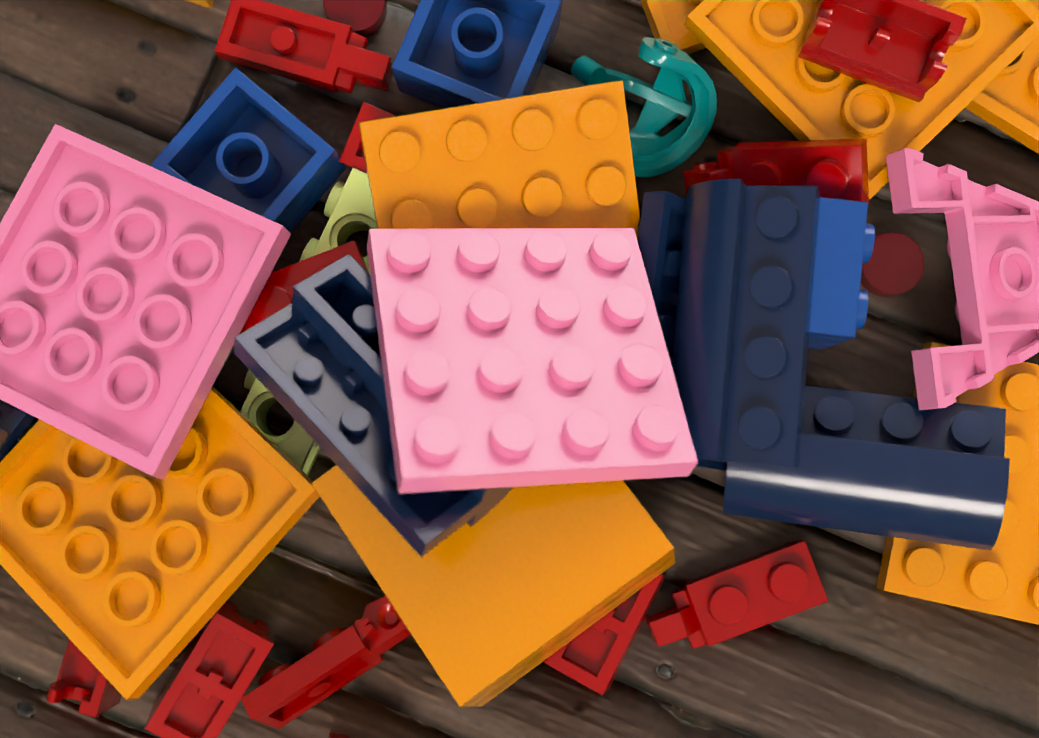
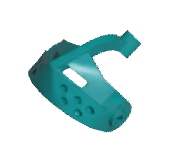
(663, 103)

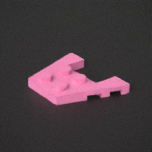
(993, 268)

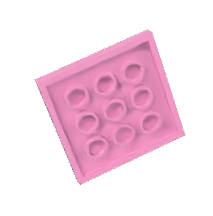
(122, 297)
(523, 359)

